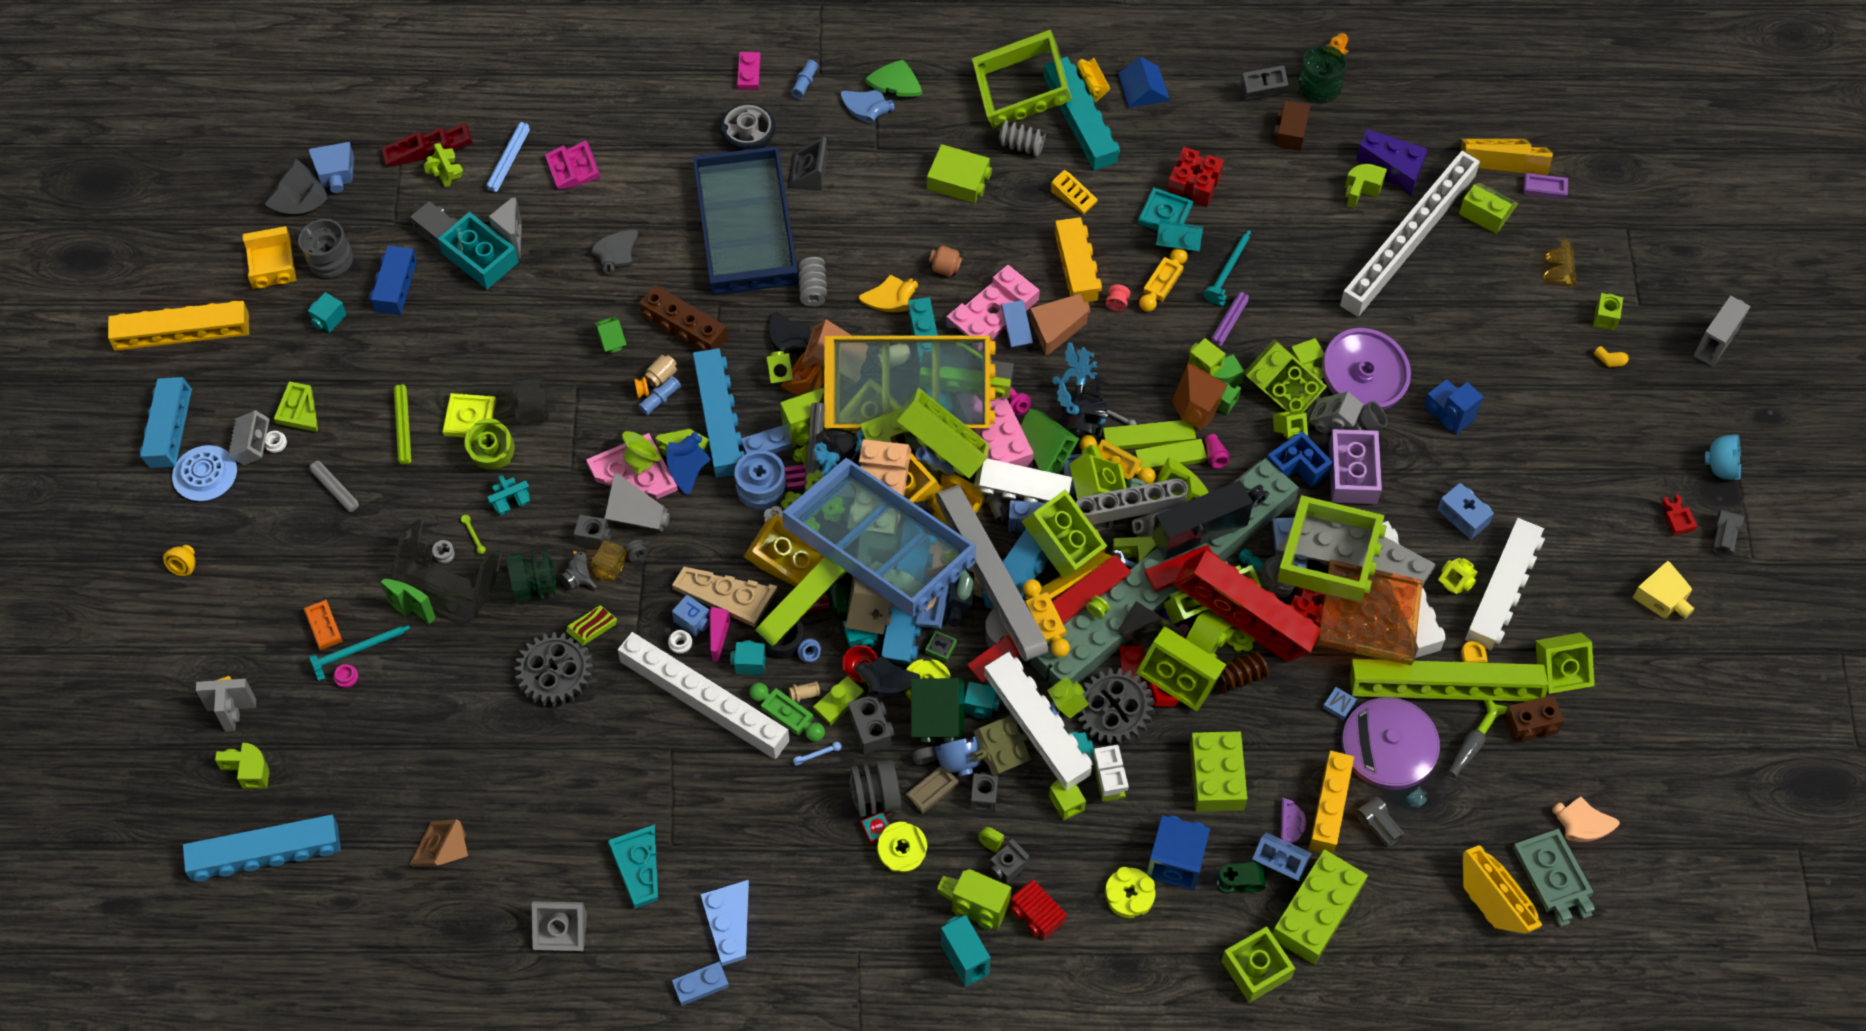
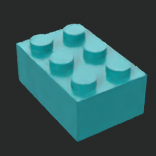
(478, 250)

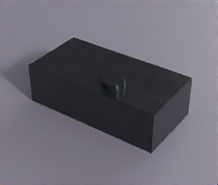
(1202, 520)

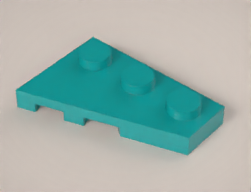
(636, 863)

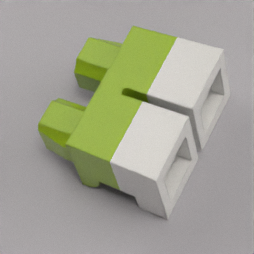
(1110, 773)

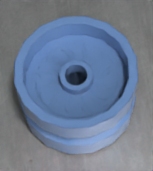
(760, 479)

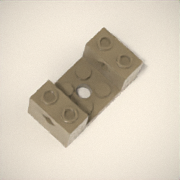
(867, 609)

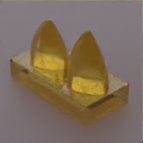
(1565, 271)

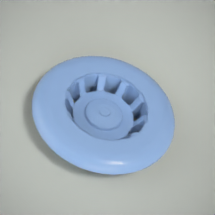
(201, 466)

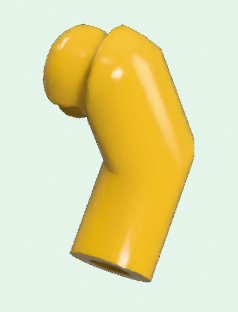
(1611, 359)

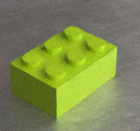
(1064, 533)
(1180, 668)
(1218, 771)

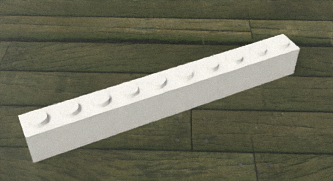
(1409, 234)

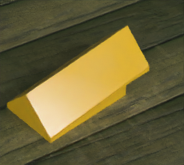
(1509, 155)

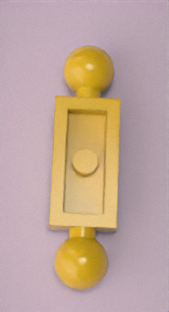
(1163, 279)
(1128, 462)
(1046, 617)

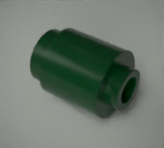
(839, 600)

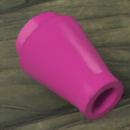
(1216, 452)

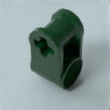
(1245, 876)

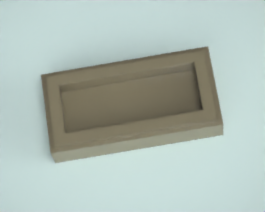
(932, 789)

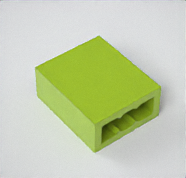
(959, 174)

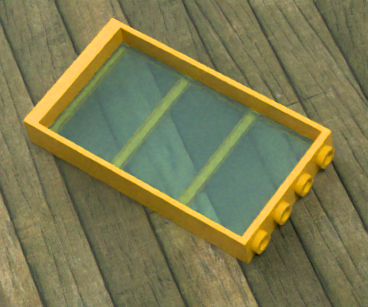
(880, 373)

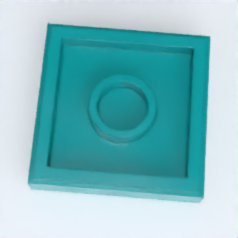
(1165, 207)

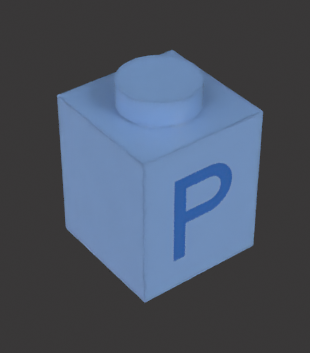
(691, 616)

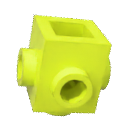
(1451, 578)

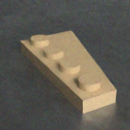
(742, 599)

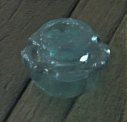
(1416, 798)

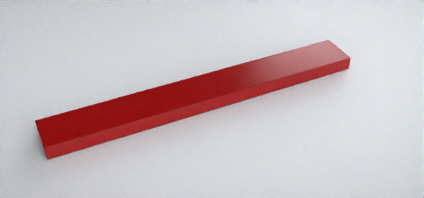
(1066, 605)

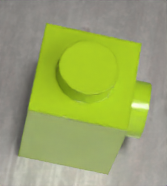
(1068, 697)

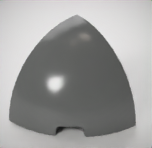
(297, 191)

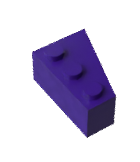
(1399, 157)

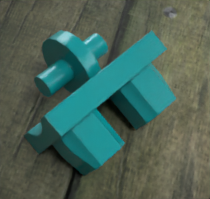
(499, 499)

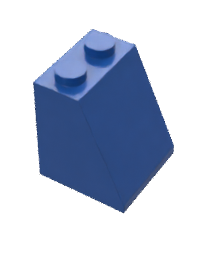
(1178, 852)

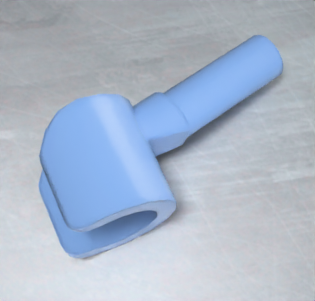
(1128, 563)

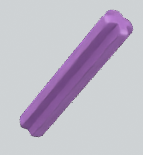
(1230, 319)

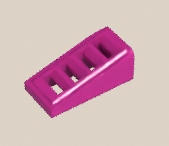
(718, 630)

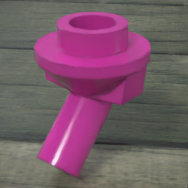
(1019, 402)

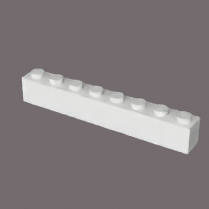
(704, 695)

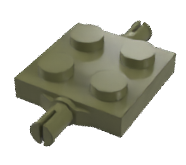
(1001, 745)

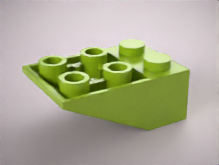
(1284, 378)

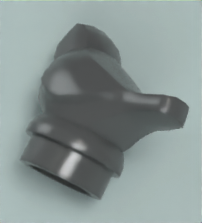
(577, 573)

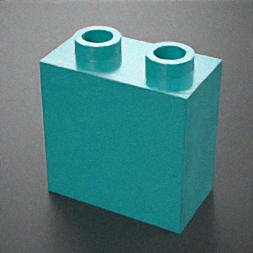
(965, 950)

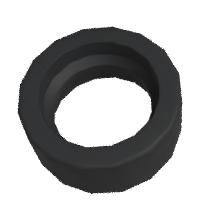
(788, 650)

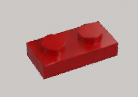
(1131, 659)

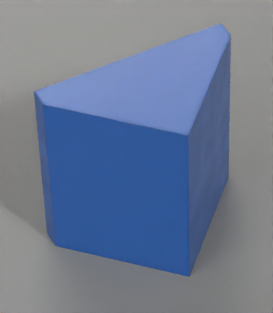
(1142, 83)

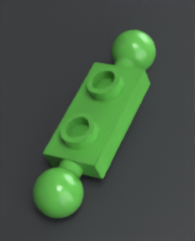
(787, 712)

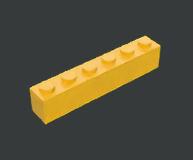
(178, 325)

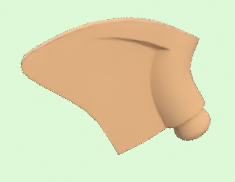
(1583, 822)

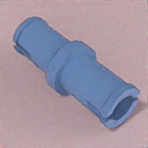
(804, 79)
(659, 395)
(927, 456)

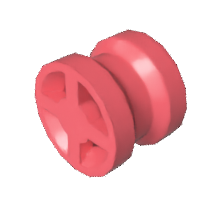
(1117, 297)

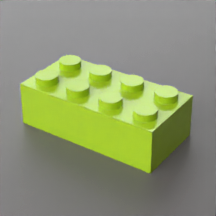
(943, 433)
(1319, 906)

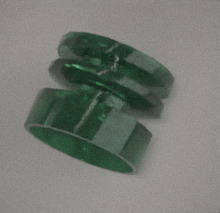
(1322, 73)
(531, 575)

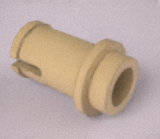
(804, 691)

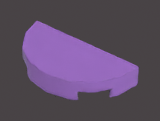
(1292, 821)

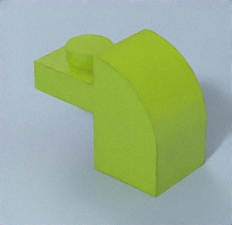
(1364, 179)
(250, 763)

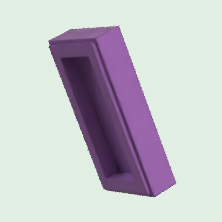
(1545, 186)

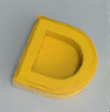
(1473, 652)

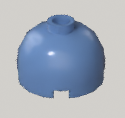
(956, 756)

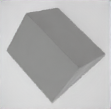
(508, 223)
(558, 925)

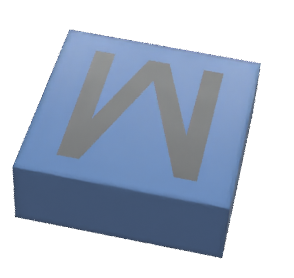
(1339, 703)

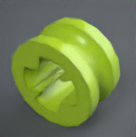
(1098, 607)

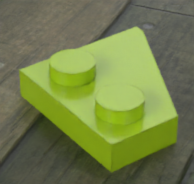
(297, 408)

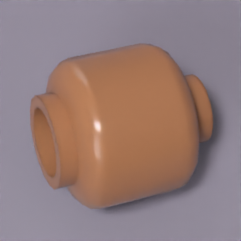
(945, 261)

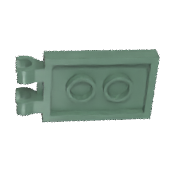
(1555, 875)

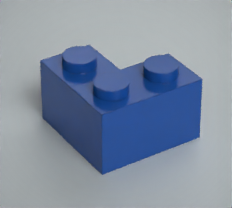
(1454, 406)
(1301, 456)

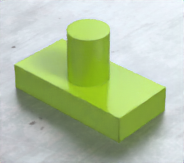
(836, 701)

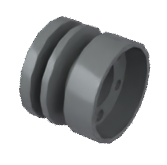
(325, 248)
(875, 787)

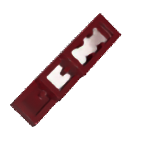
(420, 146)

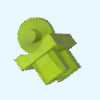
(440, 165)

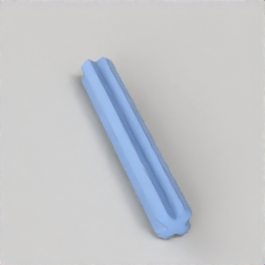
(508, 157)

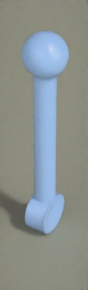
(836, 746)

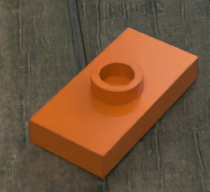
(323, 625)

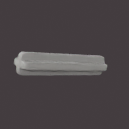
(334, 486)

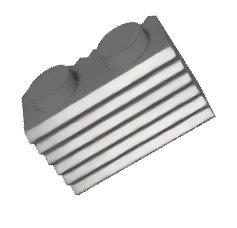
(249, 437)

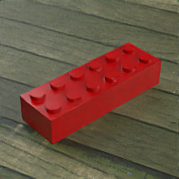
(1247, 606)

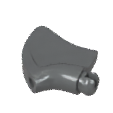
(615, 250)

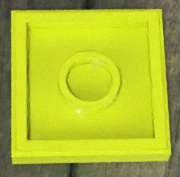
(466, 410)

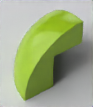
(1175, 470)

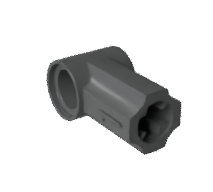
(1728, 527)
(1376, 816)

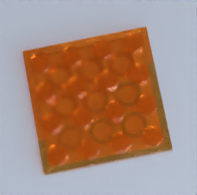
(1381, 624)

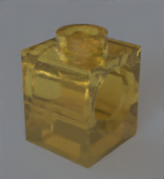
(609, 561)

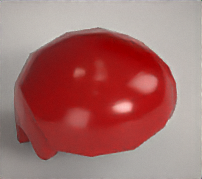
(854, 656)

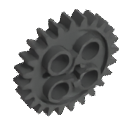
(564, 685)
(1132, 694)

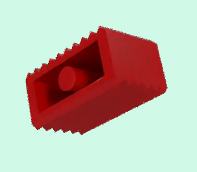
(1037, 910)

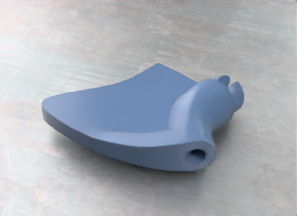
(866, 105)

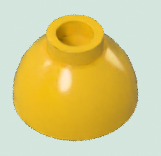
(180, 560)

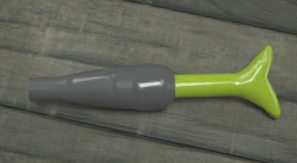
(1475, 738)

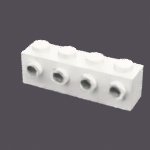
(1019, 481)

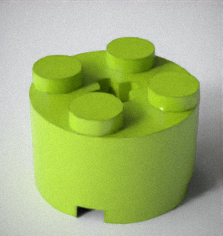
(478, 439)

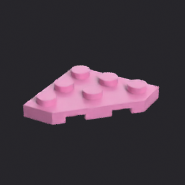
(655, 482)

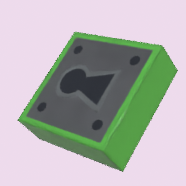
(941, 646)

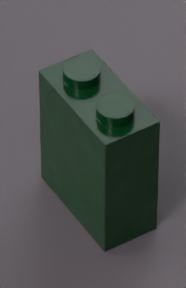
(937, 709)

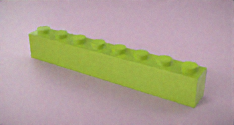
(1448, 680)

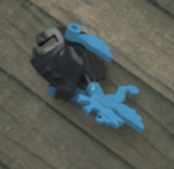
(1081, 409)
(837, 446)

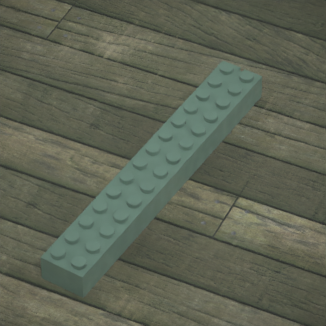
(1097, 639)

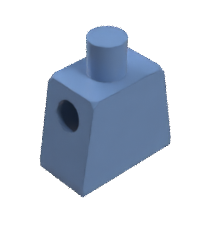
(334, 165)

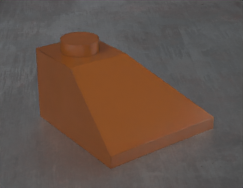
(1198, 396)

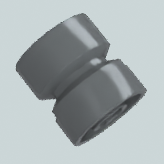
(1370, 418)

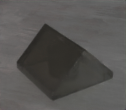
(1144, 625)

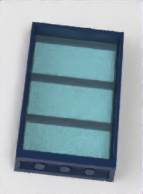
(745, 220)

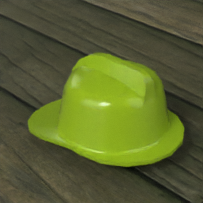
(639, 452)

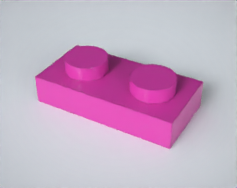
(749, 70)

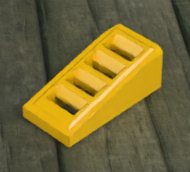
(1063, 183)

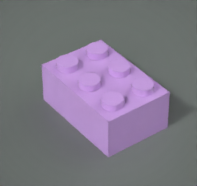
(1355, 466)

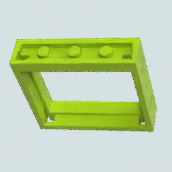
(1013, 54)
(1324, 582)

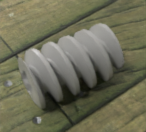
(1021, 138)
(812, 281)

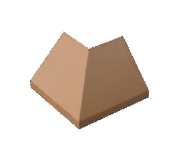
(441, 844)

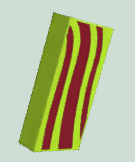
(591, 625)

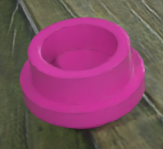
(345, 676)

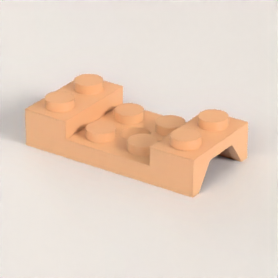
(886, 462)

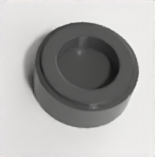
(924, 755)

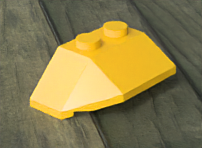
(1497, 893)

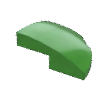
(895, 78)

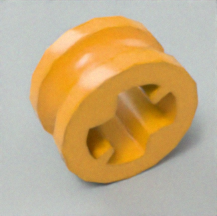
(641, 387)

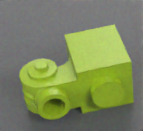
(1310, 355)

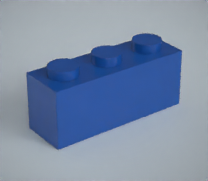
(393, 280)

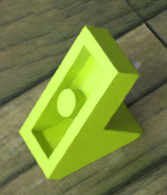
(1134, 547)

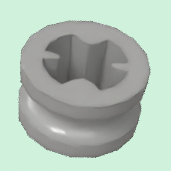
(439, 547)

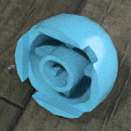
(1725, 457)

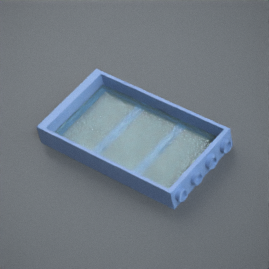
(879, 537)

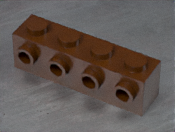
(682, 320)

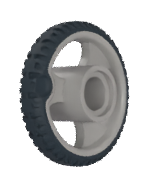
(747, 127)

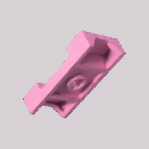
(1006, 287)

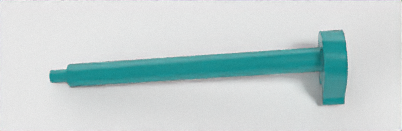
(1214, 293)
(317, 663)

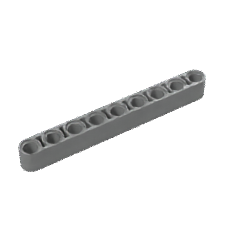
(993, 574)

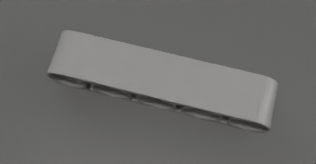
(1140, 495)

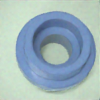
(813, 654)

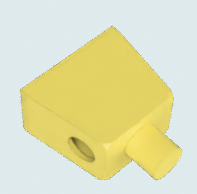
(1665, 592)

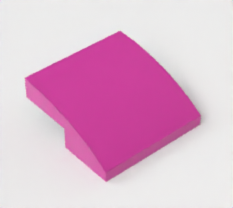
(572, 165)

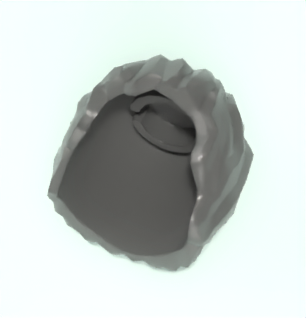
(1269, 577)

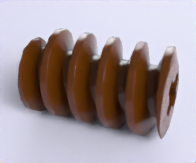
(1242, 669)

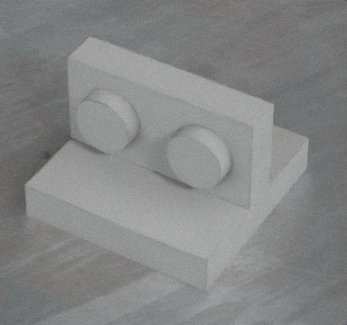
(226, 699)

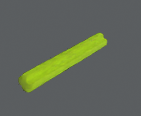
(402, 424)

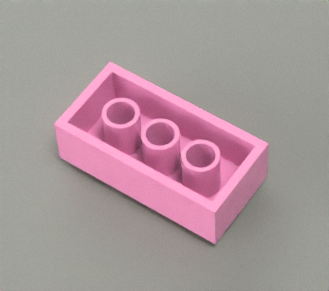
(1006, 437)

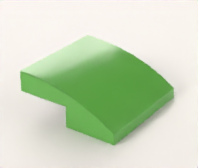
(408, 599)

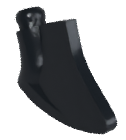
(788, 335)
(885, 678)

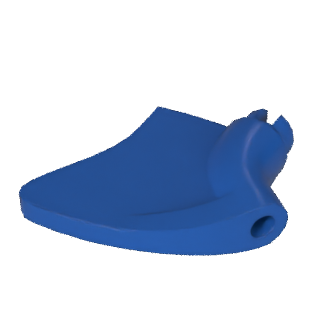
(686, 460)

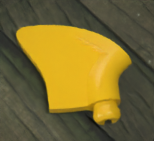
(890, 295)

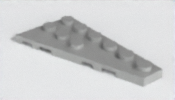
(1349, 544)

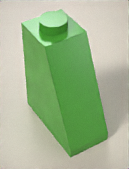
(1048, 441)

